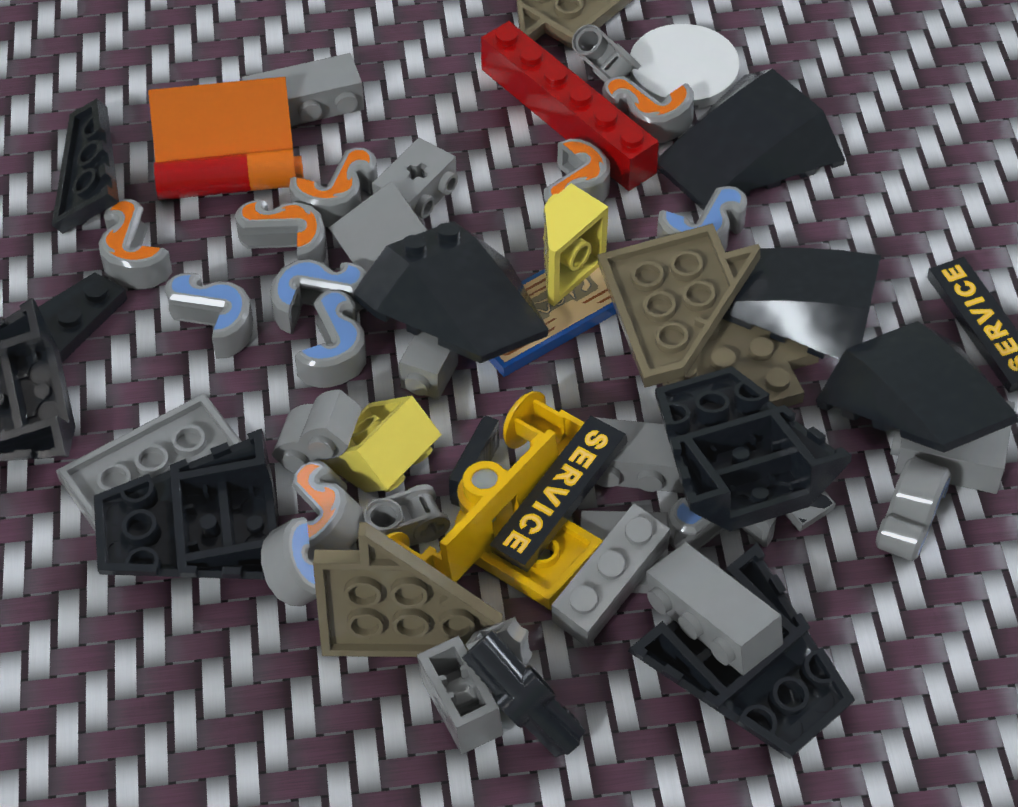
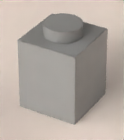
(427, 366)

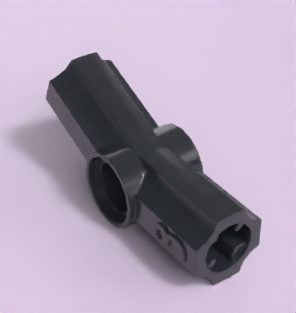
(524, 695)

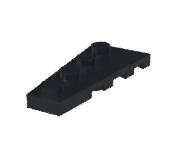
(87, 168)
(81, 311)

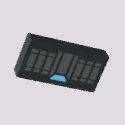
(480, 448)

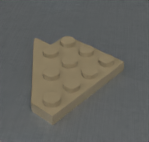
(564, 17)
(674, 296)
(758, 358)
(390, 601)

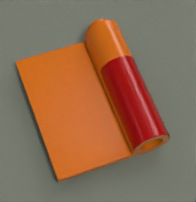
(222, 138)

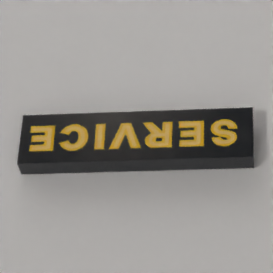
(979, 317)
(558, 493)

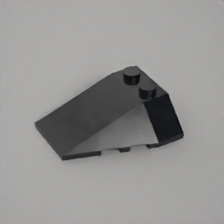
(454, 291)

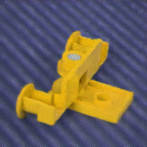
(493, 494)

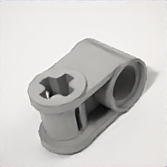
(607, 57)
(409, 515)

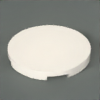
(685, 55)

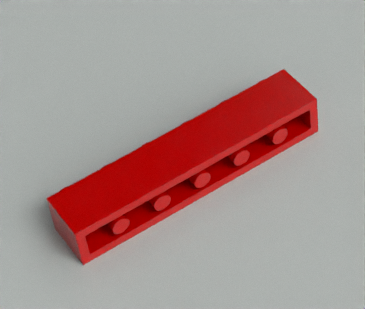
(568, 103)

